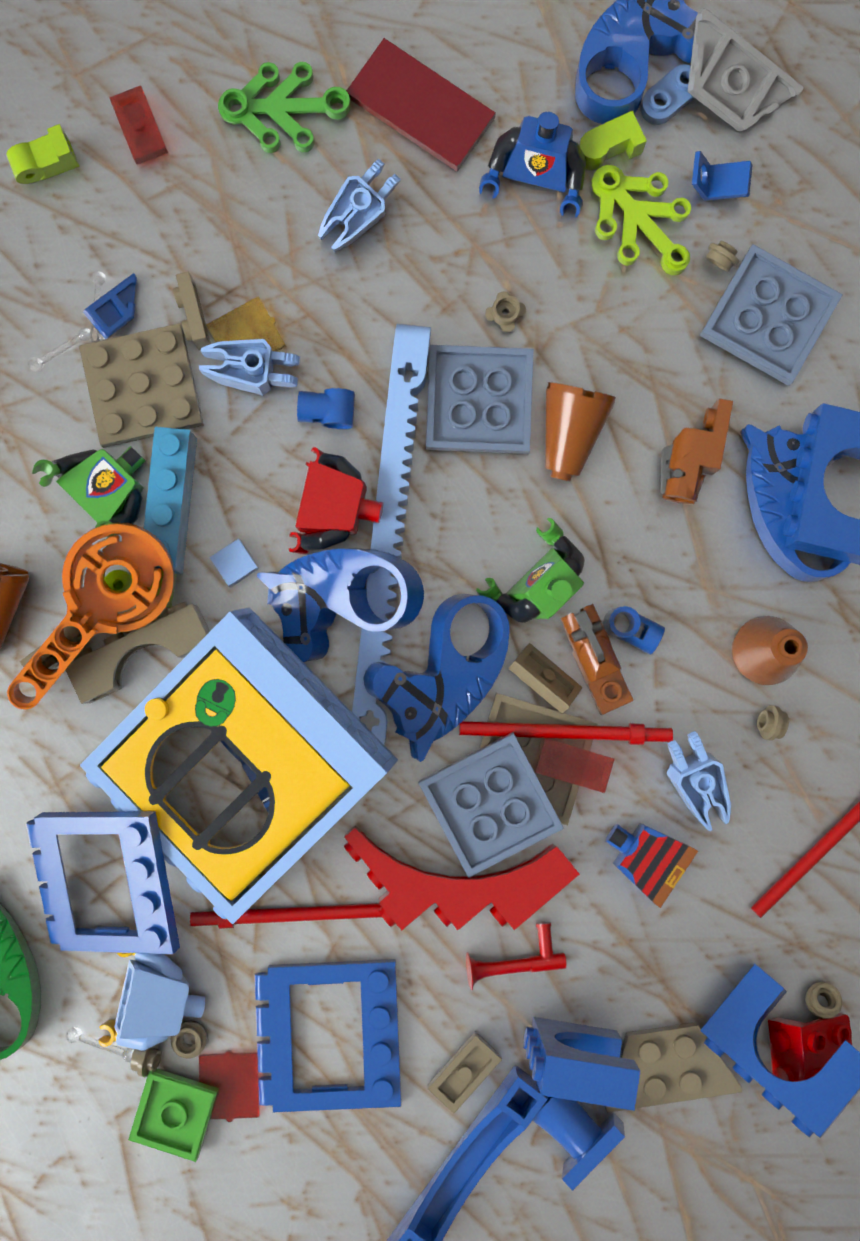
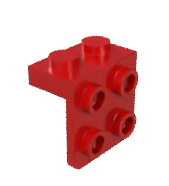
(804, 1048)

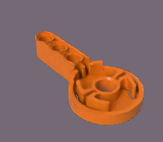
(96, 605)

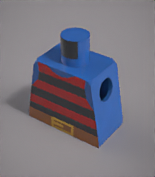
(650, 860)

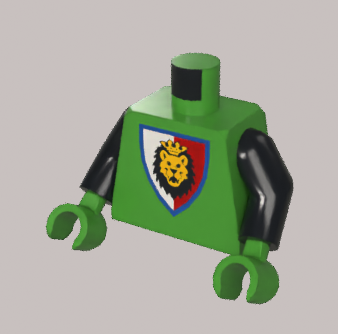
(99, 483)
(546, 584)

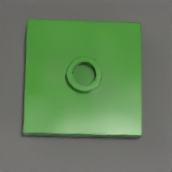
(173, 1114)

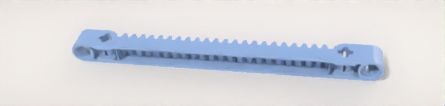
(409, 354)

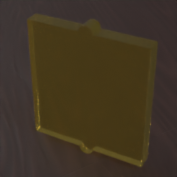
(247, 323)

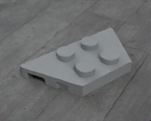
(734, 75)

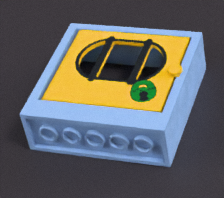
(278, 722)

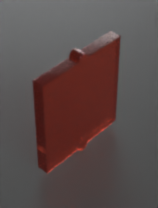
(238, 1083)

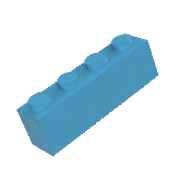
(171, 490)

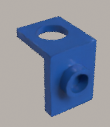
(721, 180)

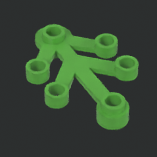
(279, 105)

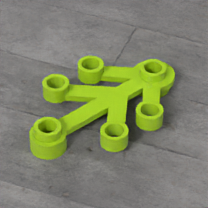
(638, 214)

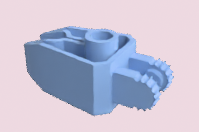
(357, 206)
(248, 365)
(699, 781)

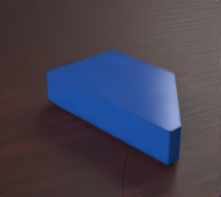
(114, 308)

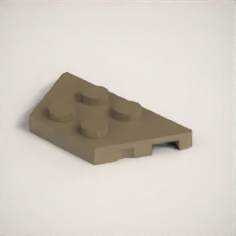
(676, 1066)

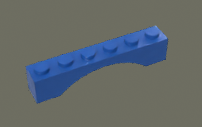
(494, 1128)

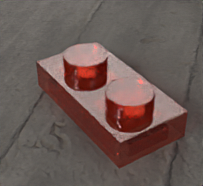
(138, 125)
(574, 765)

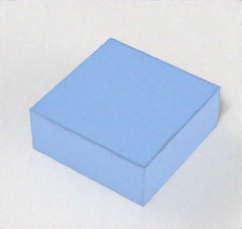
(234, 563)

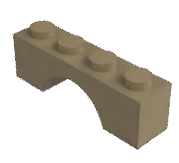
(100, 671)

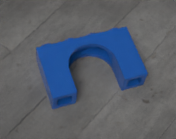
(814, 522)
(735, 1031)
(581, 1063)

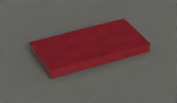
(420, 104)

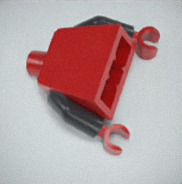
(332, 504)

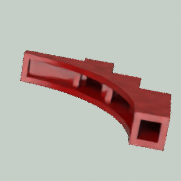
(411, 891)

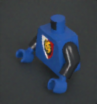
(540, 155)

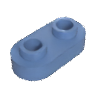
(669, 90)

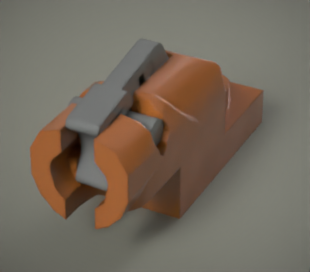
(693, 454)
(596, 659)

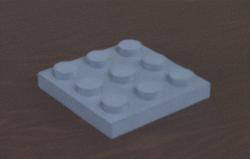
(771, 315)
(479, 399)
(490, 804)

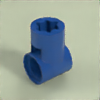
(331, 408)
(649, 637)

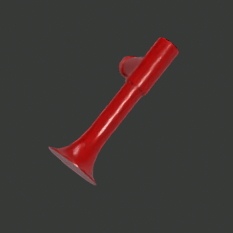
(544, 962)

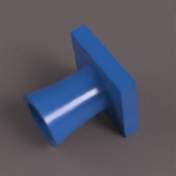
(579, 1136)

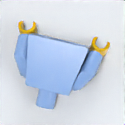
(151, 1003)

